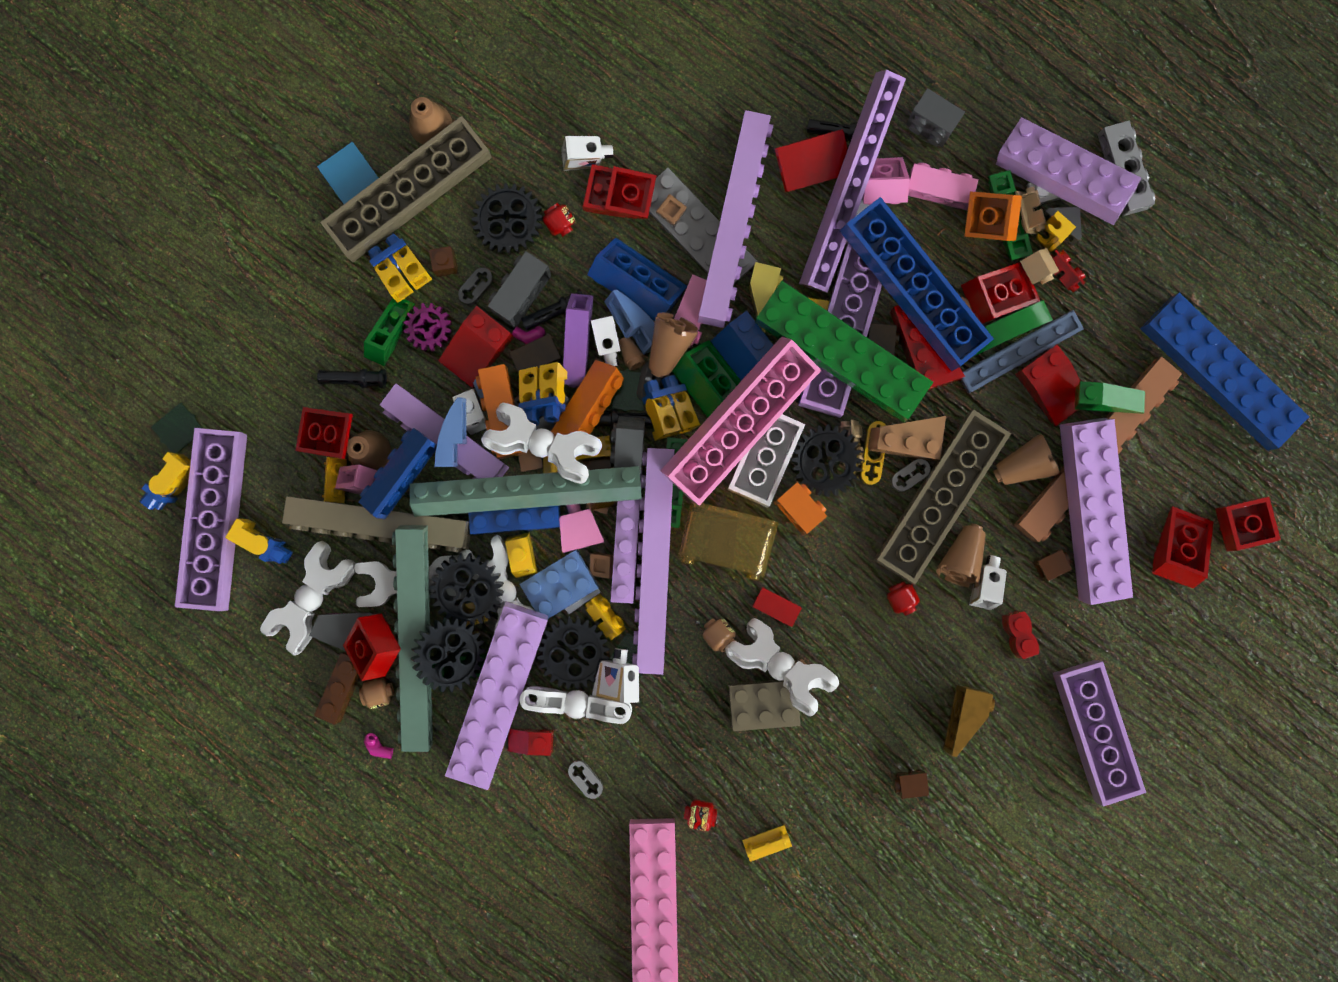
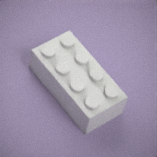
(766, 462)

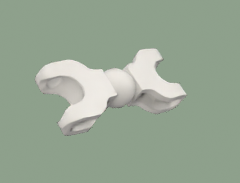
(542, 443)
(500, 560)
(384, 581)
(298, 614)
(781, 666)
(574, 704)

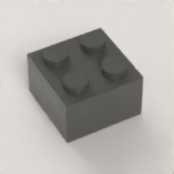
(934, 118)
(629, 442)

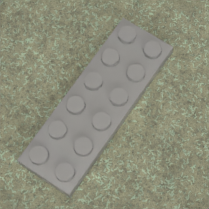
(697, 226)

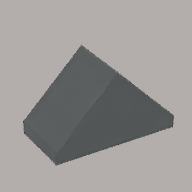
(1073, 216)

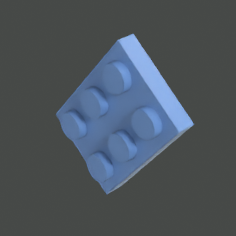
(559, 585)

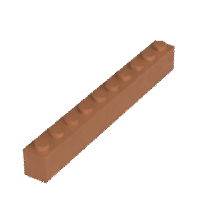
(1053, 500)

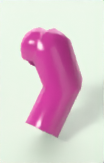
(530, 336)
(375, 747)

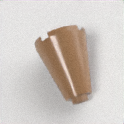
(427, 119)
(669, 343)
(368, 449)
(1027, 463)
(964, 558)

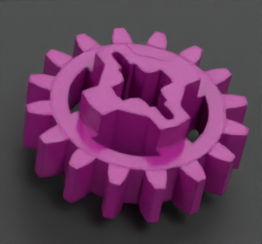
(430, 336)

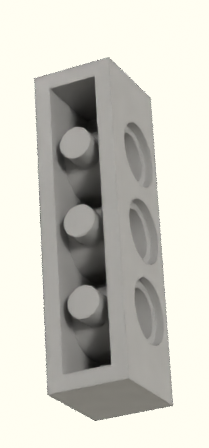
(1125, 134)

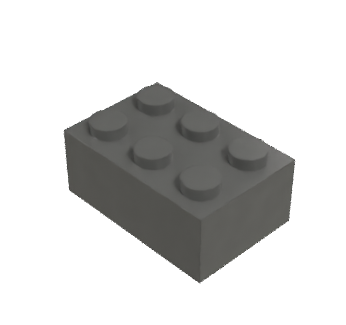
(519, 289)

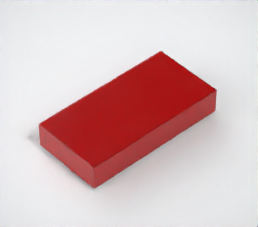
(777, 607)

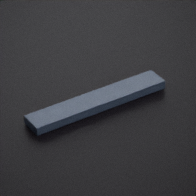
(1021, 351)

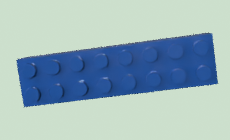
(916, 284)
(1224, 372)

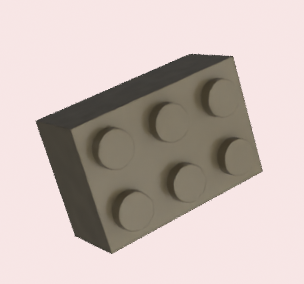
(761, 706)

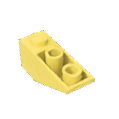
(763, 284)

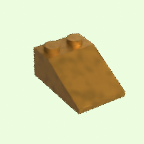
(967, 715)

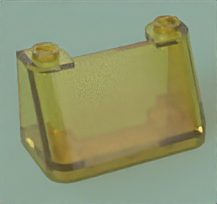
(727, 539)

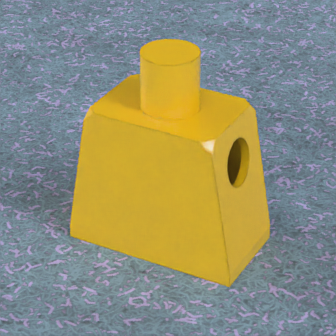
(521, 555)

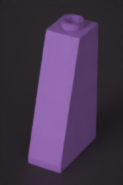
(577, 338)

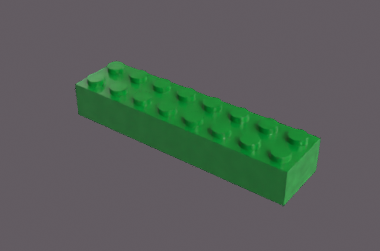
(844, 352)

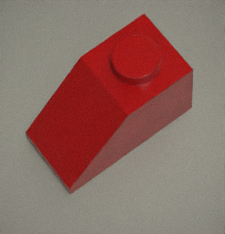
(531, 741)

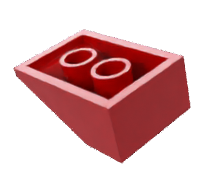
(1000, 292)
(475, 346)
(1051, 384)
(324, 432)
(1184, 548)

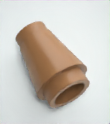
(631, 354)

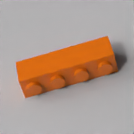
(496, 390)
(590, 399)

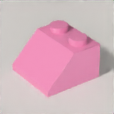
(888, 181)

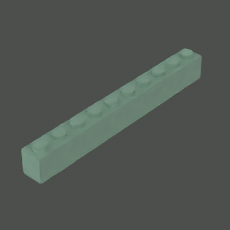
(523, 492)
(413, 616)

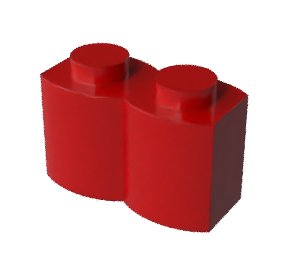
(1021, 640)

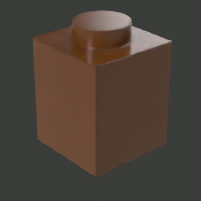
(443, 261)
(1052, 565)
(911, 784)

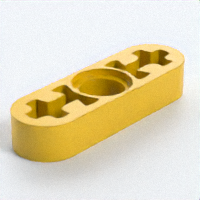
(866, 468)

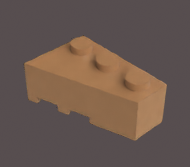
(911, 439)

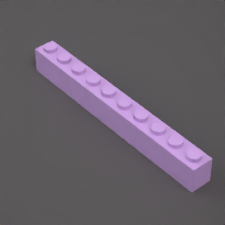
(852, 179)
(734, 219)
(655, 563)

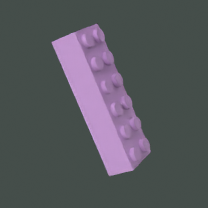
(1067, 171)
(472, 458)
(1099, 732)

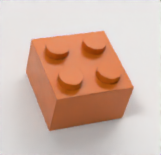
(993, 216)
(801, 508)

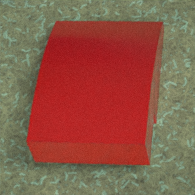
(811, 160)
(619, 192)

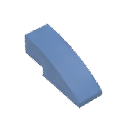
(631, 320)
(451, 434)

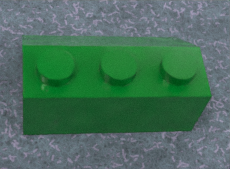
(706, 376)

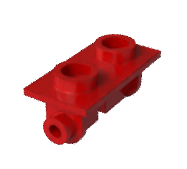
(1072, 276)

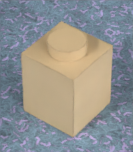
(1040, 267)

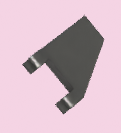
(335, 627)

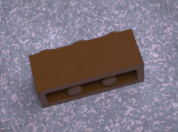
(338, 691)

